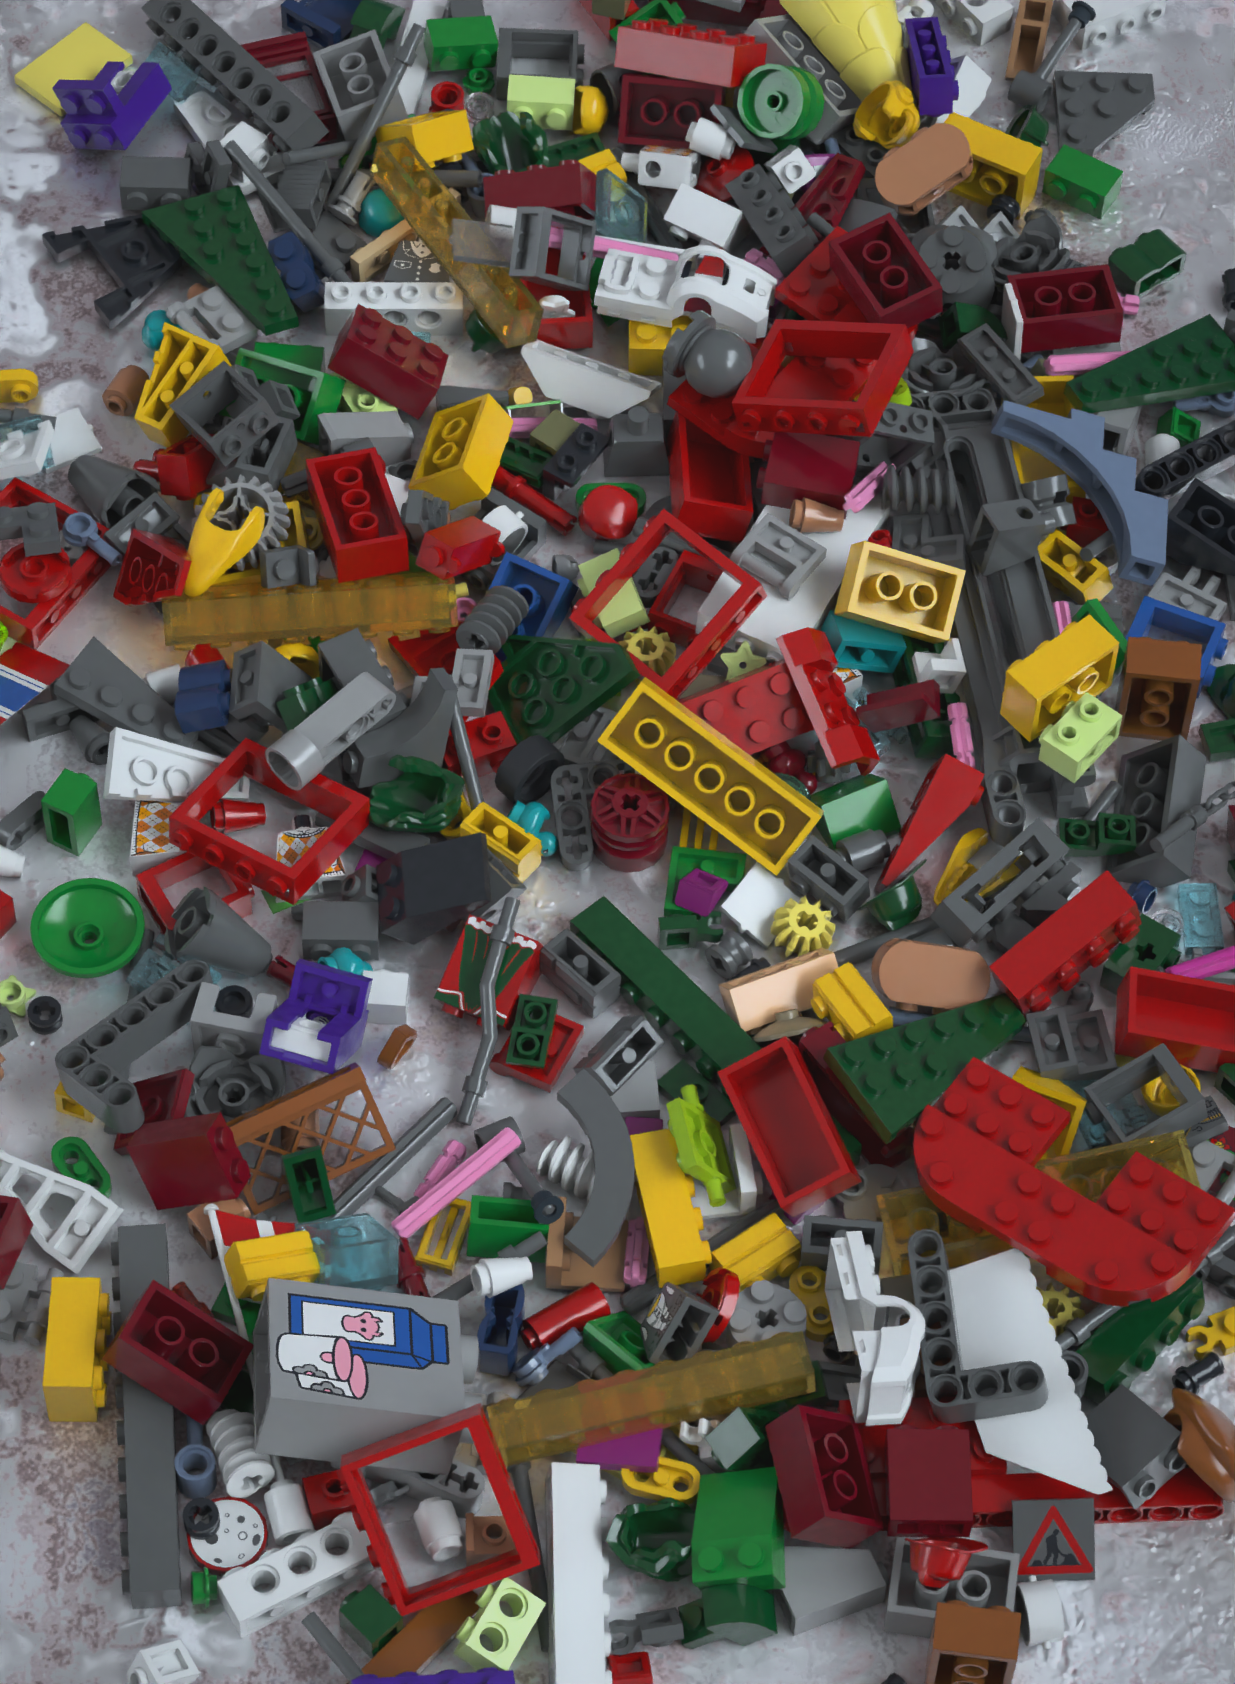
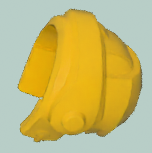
(887, 115)

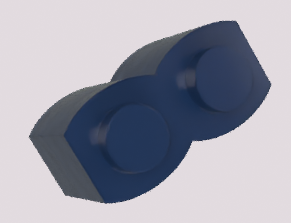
(297, 271)
(203, 696)
(500, 1331)

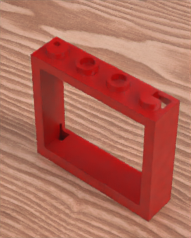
(831, 339)
(85, 573)
(714, 634)
(321, 794)
(380, 1550)

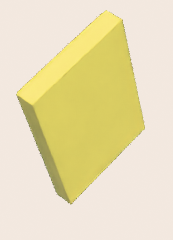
(75, 57)

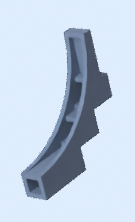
(1107, 477)

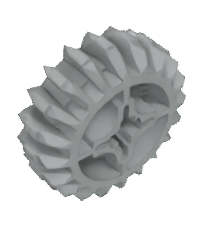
(237, 496)

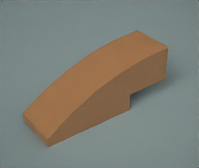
(1029, 37)

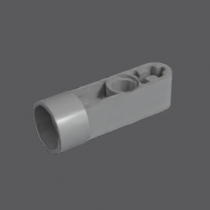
(329, 730)
(460, 1479)

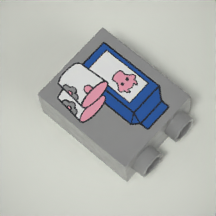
(358, 1368)

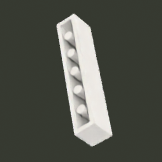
(576, 1574)

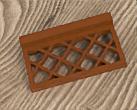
(300, 1104)

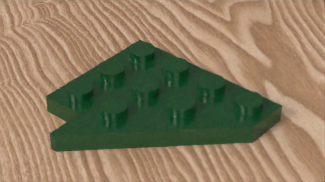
(557, 683)

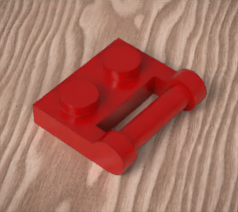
(563, 1043)

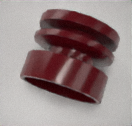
(629, 822)

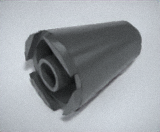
(109, 488)
(217, 935)

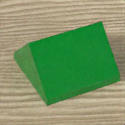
(856, 807)
(617, 1342)

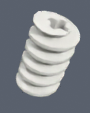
(568, 1167)
(234, 1449)

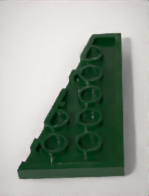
(227, 249)
(1174, 367)
(913, 1064)

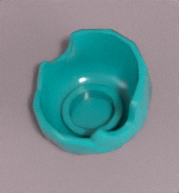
(378, 213)

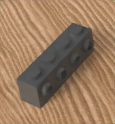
(771, 217)

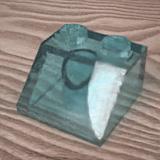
(354, 1251)

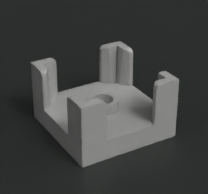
(228, 1031)

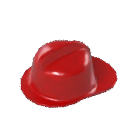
(941, 1558)

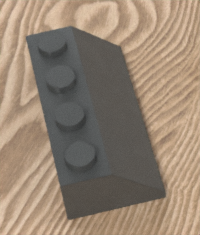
(1157, 790)

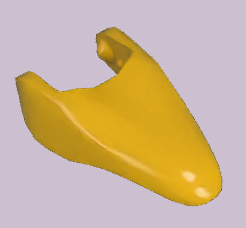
(218, 549)
(959, 869)

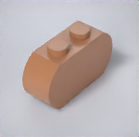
(923, 168)
(929, 975)

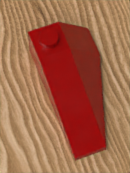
(152, 569)
(941, 799)

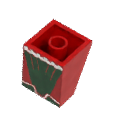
(461, 979)

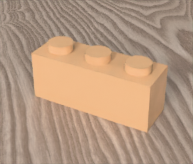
(775, 989)

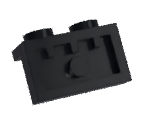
(573, 460)

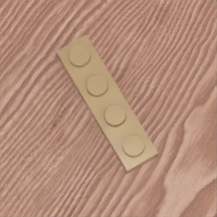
(377, 255)

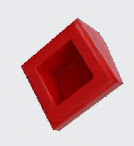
(630, 1668)

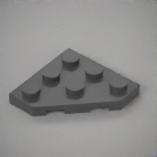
(1098, 106)

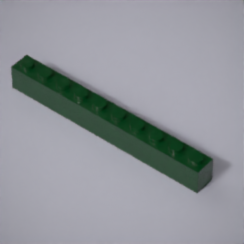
(671, 998)

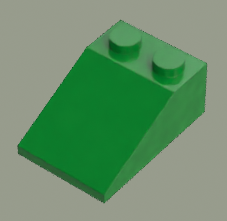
(311, 389)
(739, 1530)

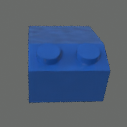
(544, 591)

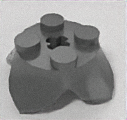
(1035, 250)
(975, 254)
(938, 371)
(224, 1077)

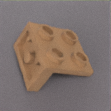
(570, 1271)

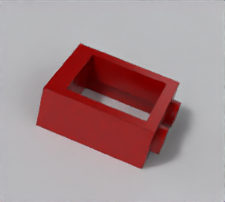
(689, 570)
(154, 880)

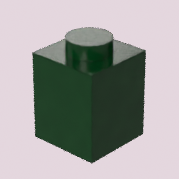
(369, 1619)

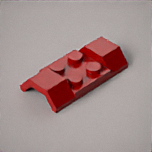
(822, 693)

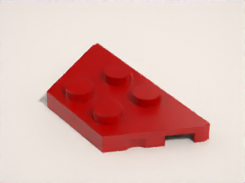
(433, 651)

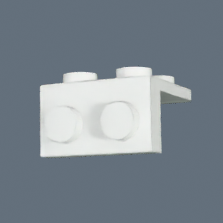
(748, 1182)

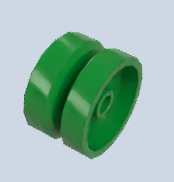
(780, 102)

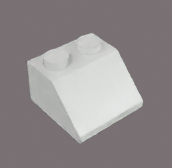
(705, 220)

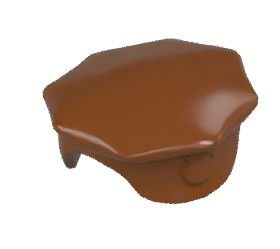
(1205, 1441)

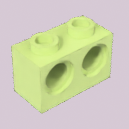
(504, 1631)

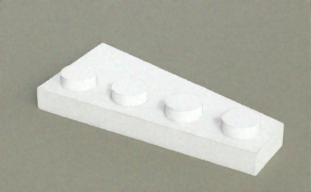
(211, 121)
(25, 453)
(159, 770)

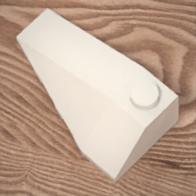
(972, 90)

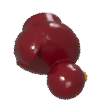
(790, 761)

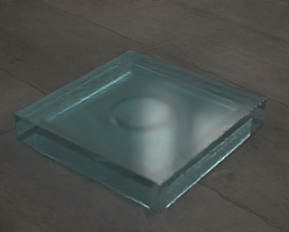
(619, 209)

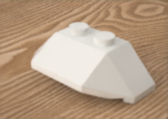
(584, 381)

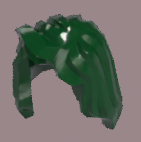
(510, 142)
(417, 800)
(654, 1539)

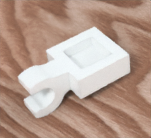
(696, 1436)

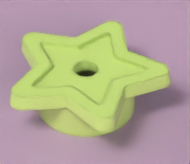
(743, 654)
(21, 995)

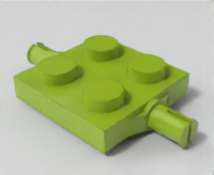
(700, 1145)

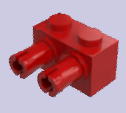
(180, 468)

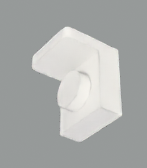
(791, 168)
(163, 1665)

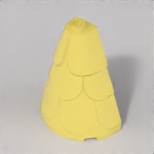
(857, 39)

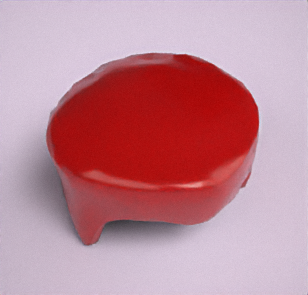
(608, 513)

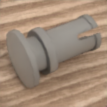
(350, 201)

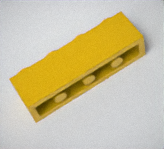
(667, 1210)

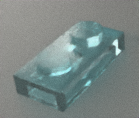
(1201, 917)

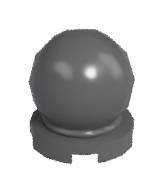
(709, 357)

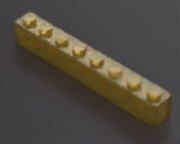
(429, 211)
(652, 1397)

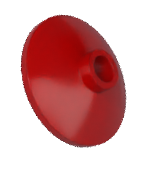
(717, 173)

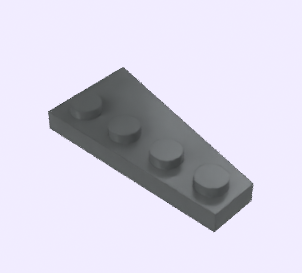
(118, 696)

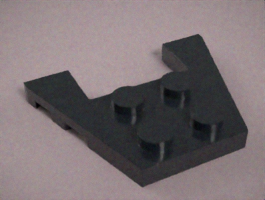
(129, 253)

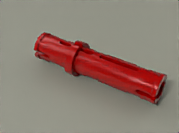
(519, 491)

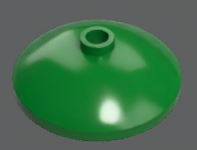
(84, 912)

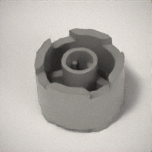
(763, 1312)

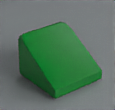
(1179, 425)

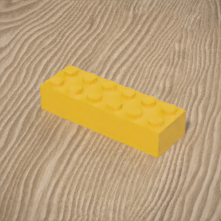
(710, 776)

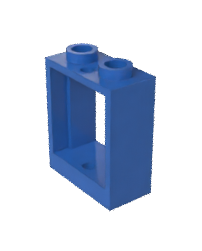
(1187, 624)

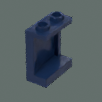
(322, 20)

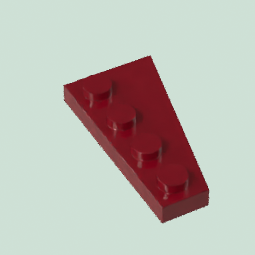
(830, 192)

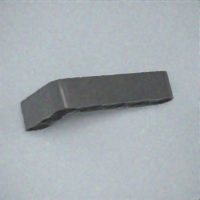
(92, 1061)
(945, 1344)

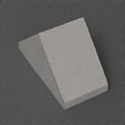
(639, 1093)

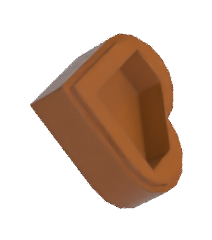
(396, 1046)

